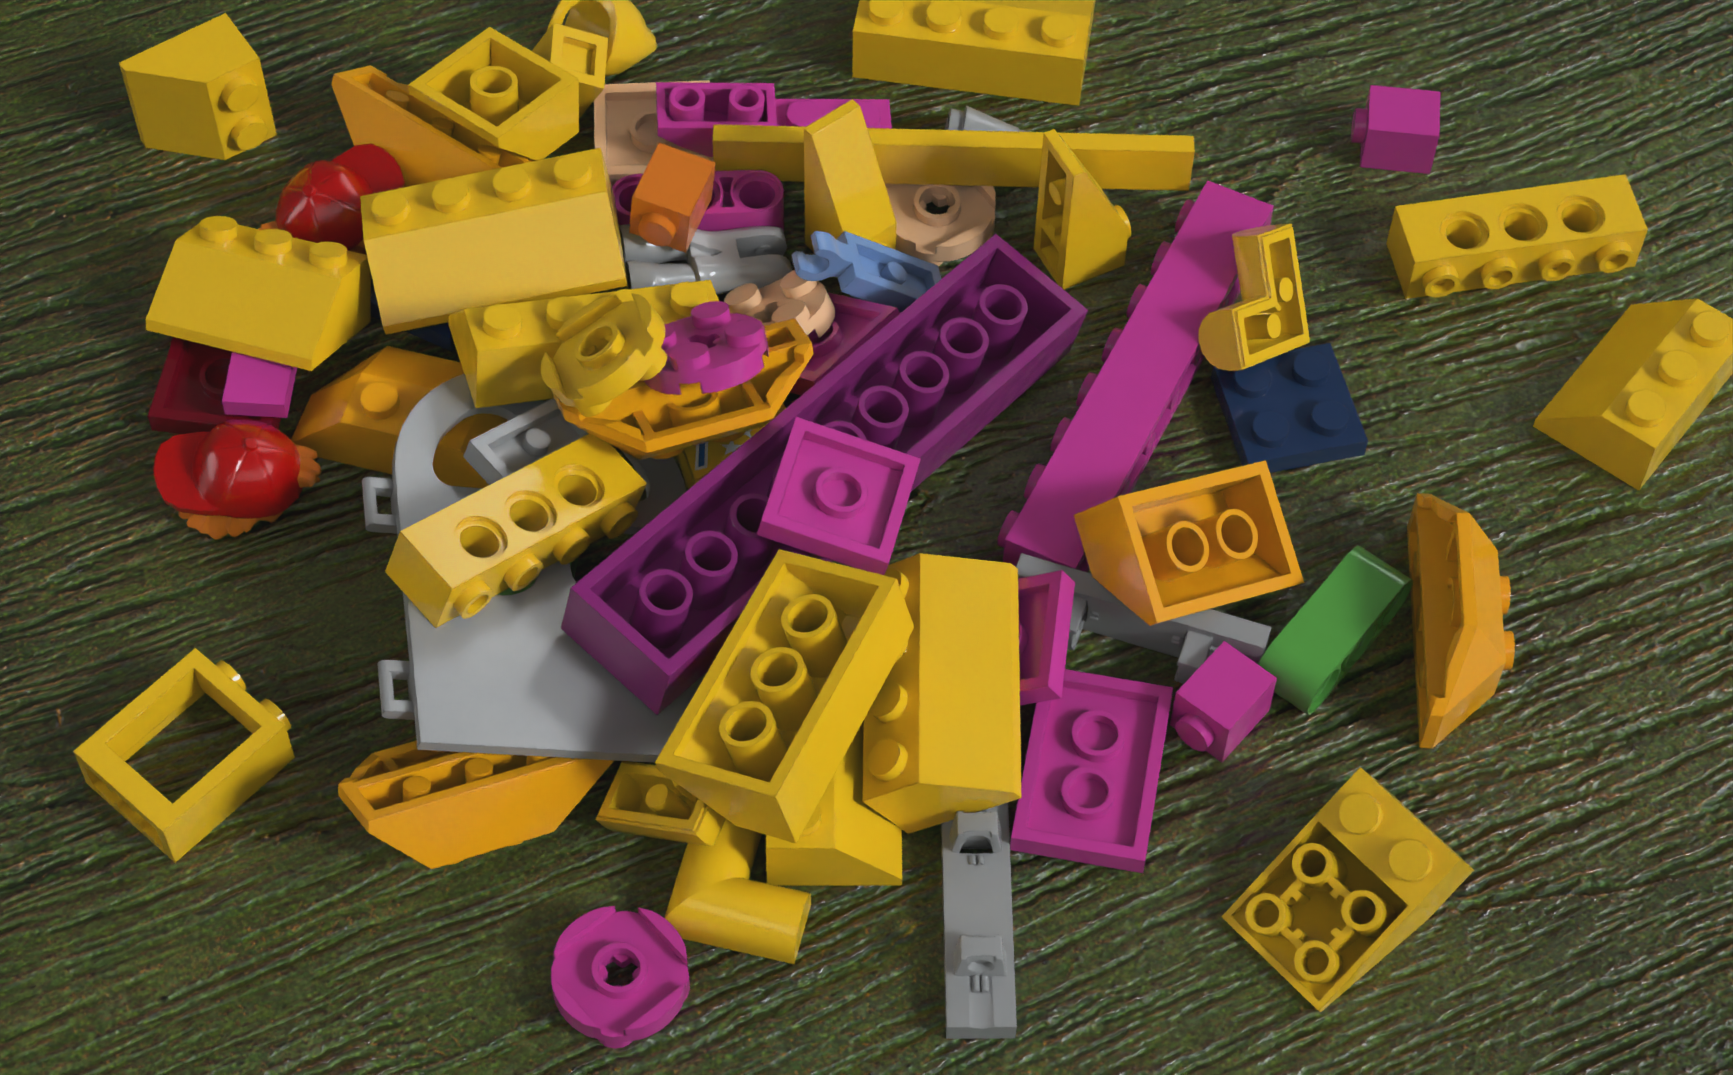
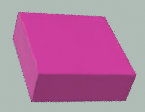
(258, 387)

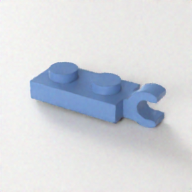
(867, 269)

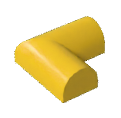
(1272, 305)
(655, 806)
(725, 909)

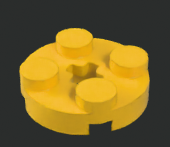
(605, 352)

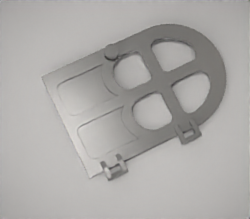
(510, 671)

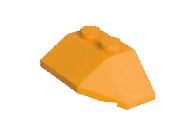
(416, 135)
(364, 410)
(664, 424)
(1455, 616)
(463, 803)

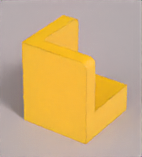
(580, 55)

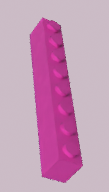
(1139, 384)

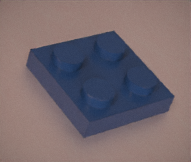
(1291, 410)

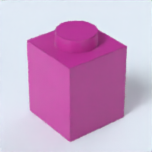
(1398, 129)
(1222, 702)

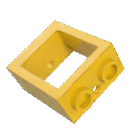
(221, 791)

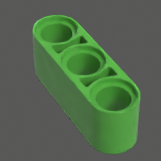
(1335, 628)

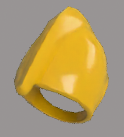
(618, 21)

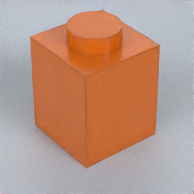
(671, 197)

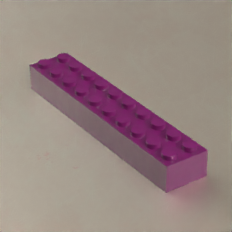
(916, 386)

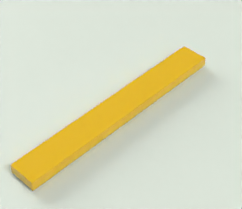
(970, 156)

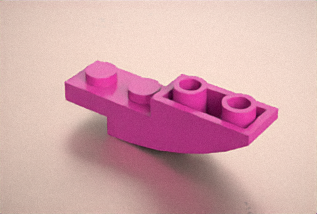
(691, 109)

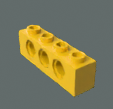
(1516, 236)
(515, 529)

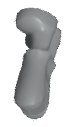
(721, 256)

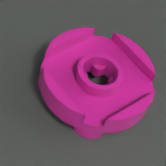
(711, 349)
(620, 1012)

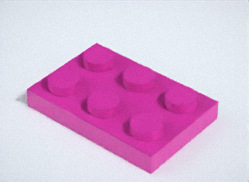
(1093, 772)

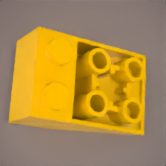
(1346, 890)

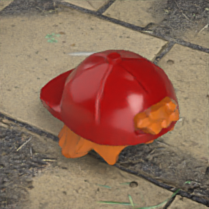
(325, 195)
(233, 476)

